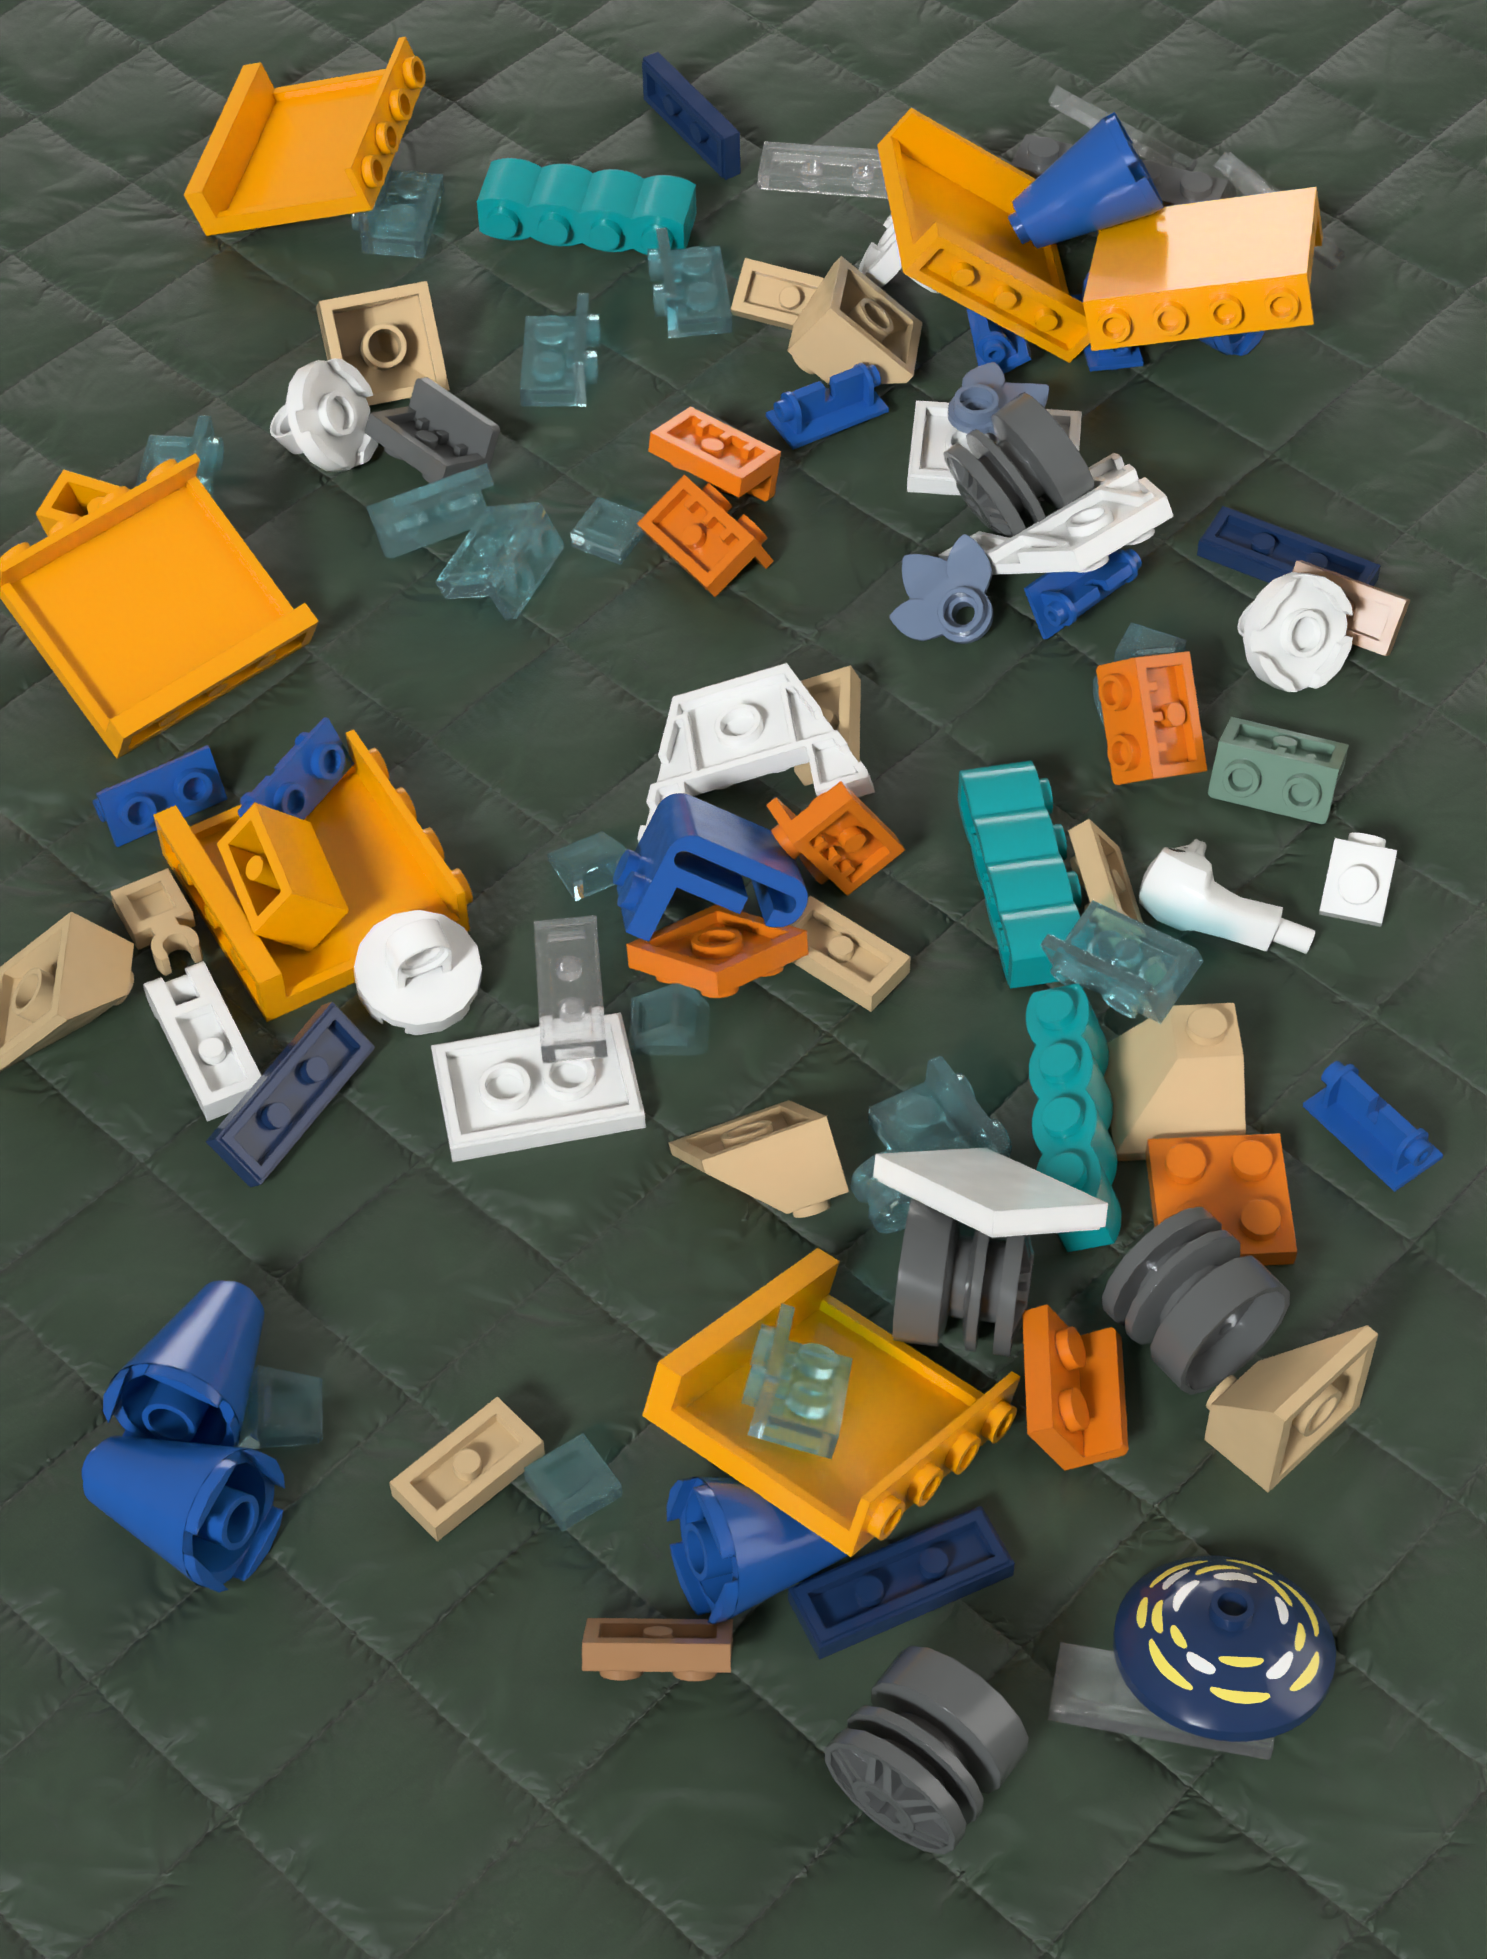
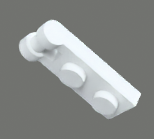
(203, 1039)

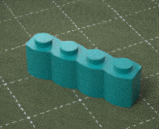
(574, 206)
(1019, 865)
(1073, 1103)

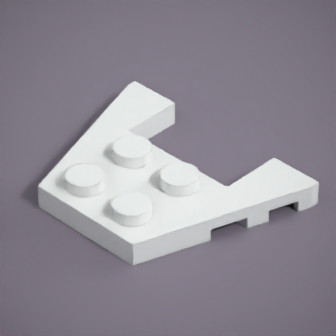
(1085, 531)
(749, 731)

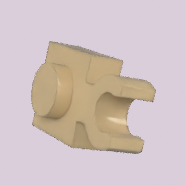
(159, 917)

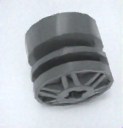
(1028, 463)
(959, 1278)
(1195, 1300)
(927, 1749)

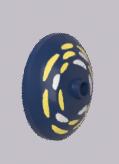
(1224, 1648)

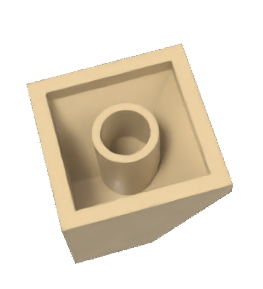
(853, 324)
(386, 337)
(60, 985)
(1177, 1078)
(773, 1155)
(1289, 1404)

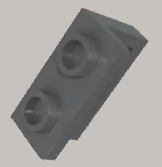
(435, 432)

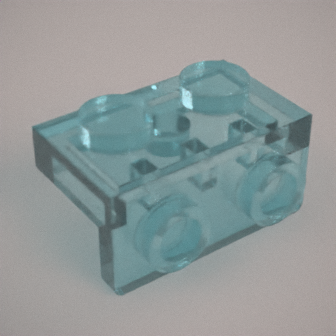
(1123, 962)

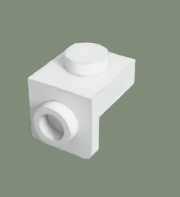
(1358, 879)

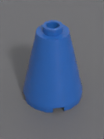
(1086, 189)
(194, 1372)
(189, 1502)
(738, 1546)

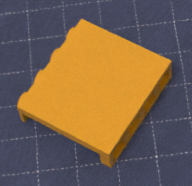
(303, 146)
(957, 238)
(1204, 270)
(150, 606)
(377, 859)
(899, 1426)

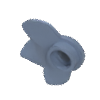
(984, 394)
(941, 589)

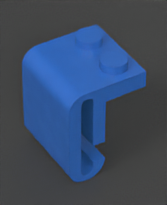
(705, 854)

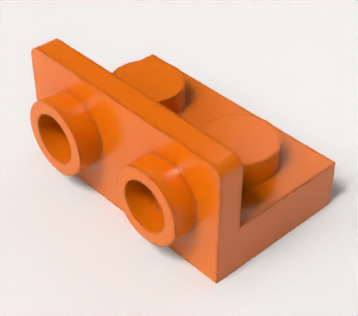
(717, 454)
(702, 536)
(1151, 718)
(836, 838)
(1074, 1390)

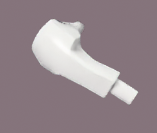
(1183, 895)

